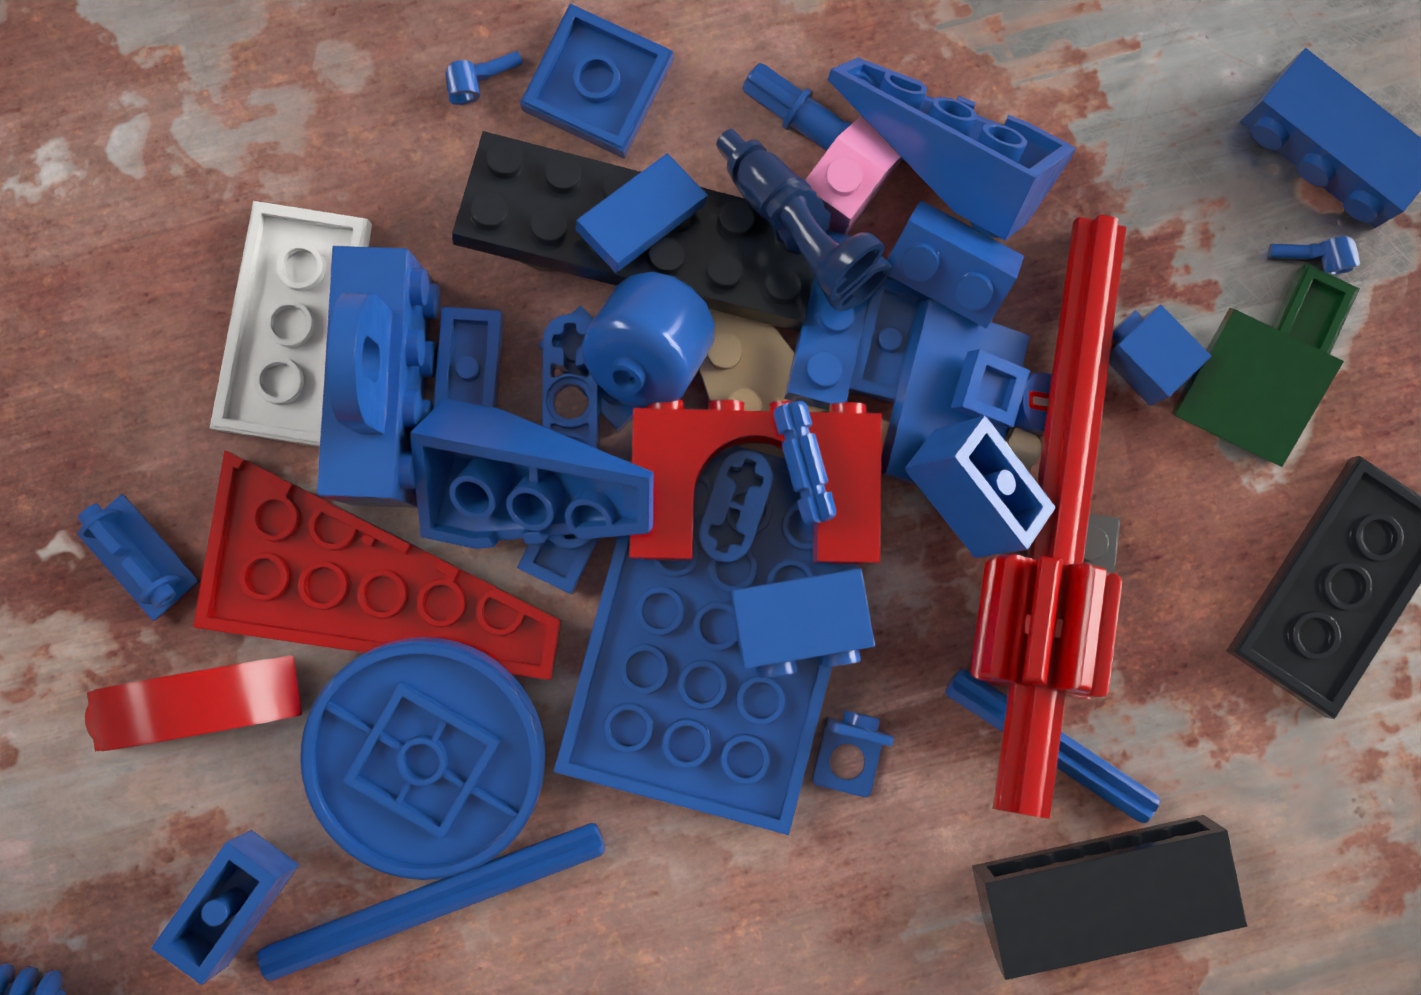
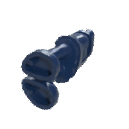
(844, 271)

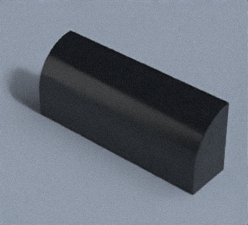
(1109, 896)

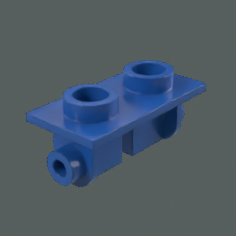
(136, 555)

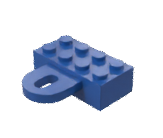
(375, 375)

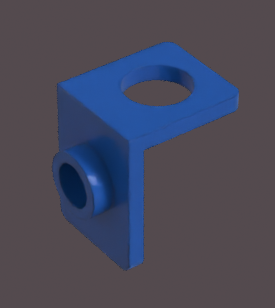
(861, 732)

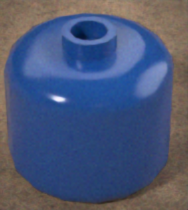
(648, 339)

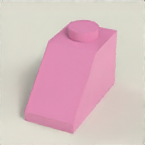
(852, 173)

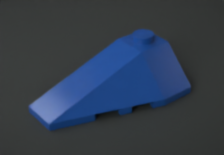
(972, 163)
(505, 478)

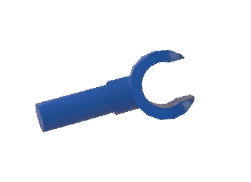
(463, 76)
(1337, 254)

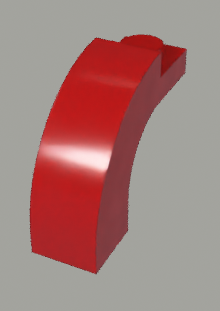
(192, 703)

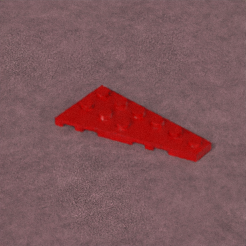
(326, 578)

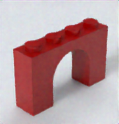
(683, 441)

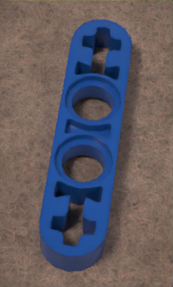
(585, 427)

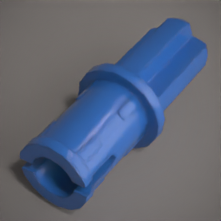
(794, 106)

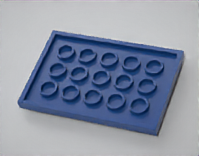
(664, 679)

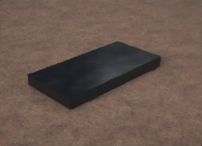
(1337, 590)

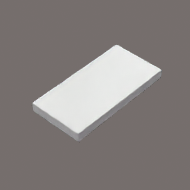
(280, 322)

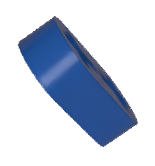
(721, 501)

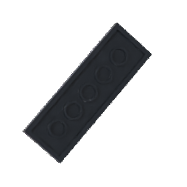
(526, 209)

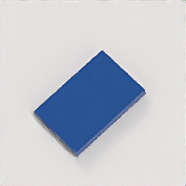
(932, 375)

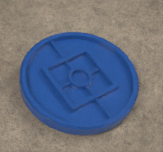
(423, 758)

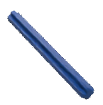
(430, 902)

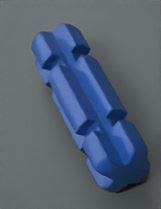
(804, 462)

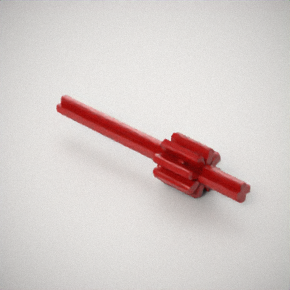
(1050, 617)

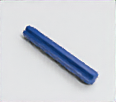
(1072, 757)

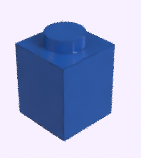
(1155, 354)

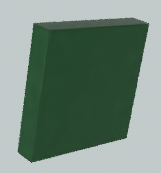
(1257, 387)

